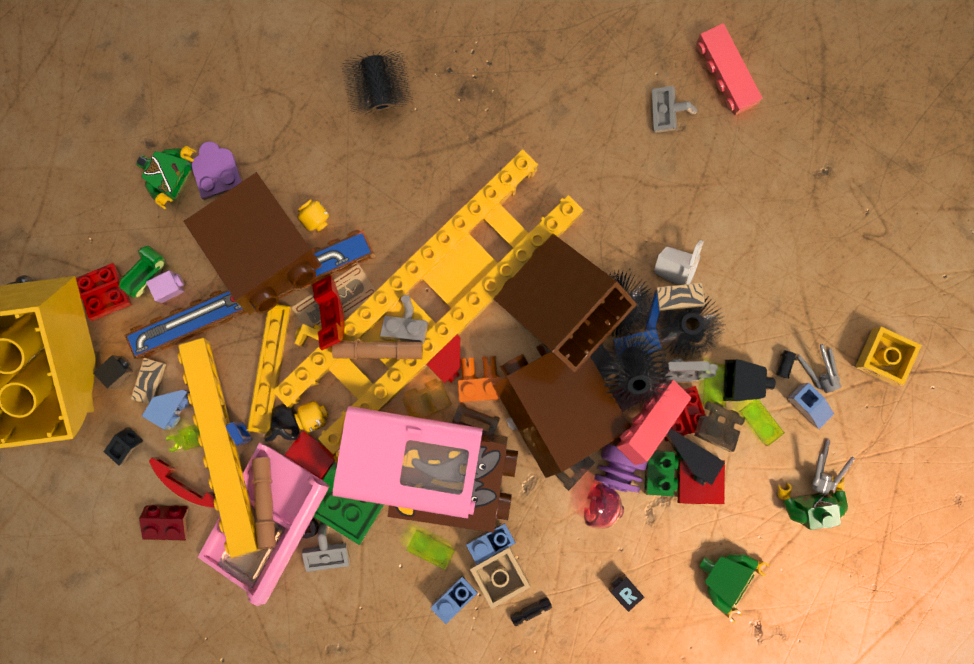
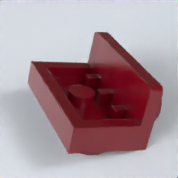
(164, 522)

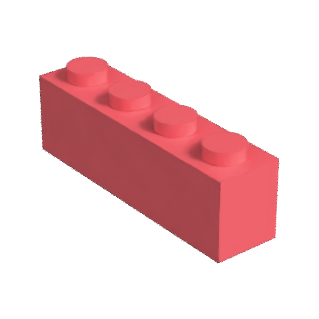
(729, 69)
(653, 423)

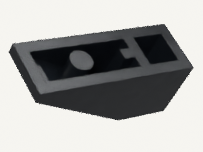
(696, 460)

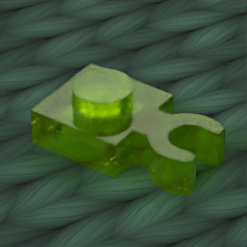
(187, 438)

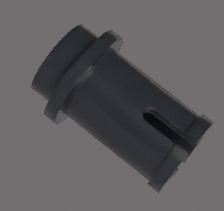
(786, 364)

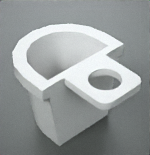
(677, 265)

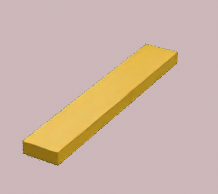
(269, 368)

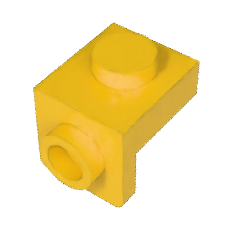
(304, 331)

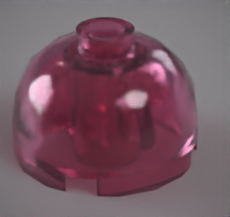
(604, 507)

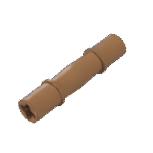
(377, 350)
(263, 503)

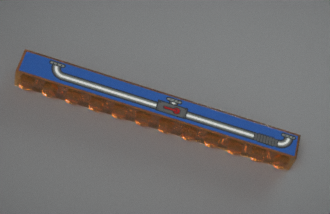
(222, 307)

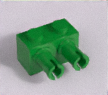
(660, 474)

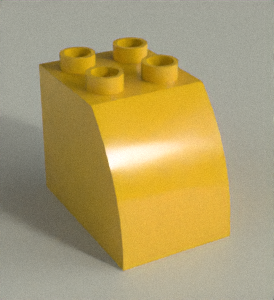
(43, 362)

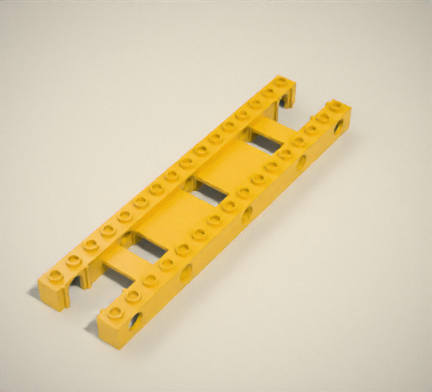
(456, 271)

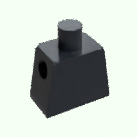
(745, 381)

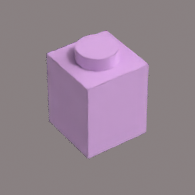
(166, 286)

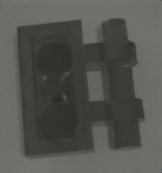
(717, 433)

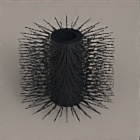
(377, 82)
(637, 297)
(685, 335)
(635, 370)

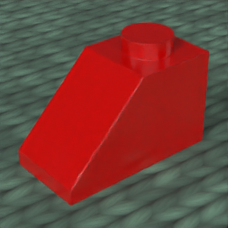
(447, 361)

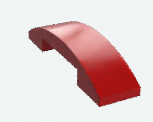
(331, 312)
(164, 472)

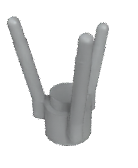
(829, 380)
(822, 481)

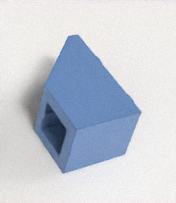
(811, 404)
(165, 409)
(490, 543)
(453, 600)

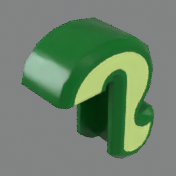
(145, 269)

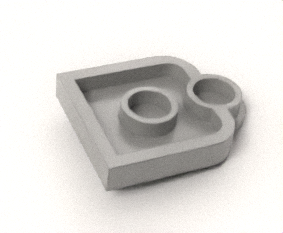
(688, 371)

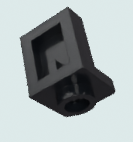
(122, 445)

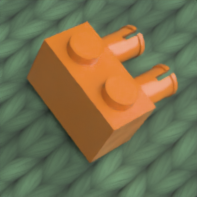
(477, 389)

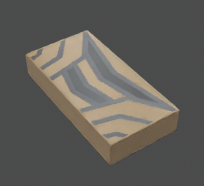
(680, 296)
(148, 380)

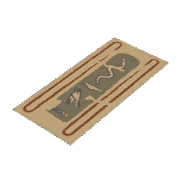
(353, 290)

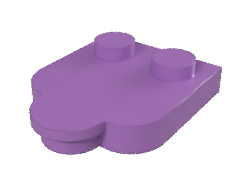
(215, 170)

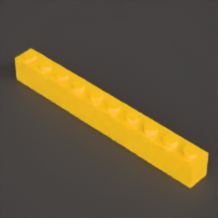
(219, 448)

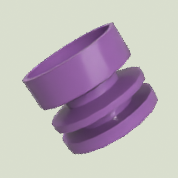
(619, 471)

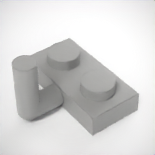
(666, 107)
(404, 328)
(325, 555)

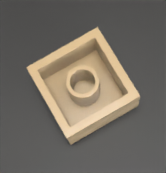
(500, 577)

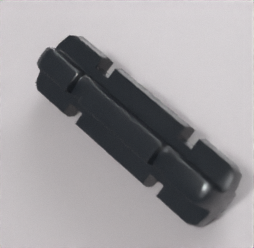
(531, 611)

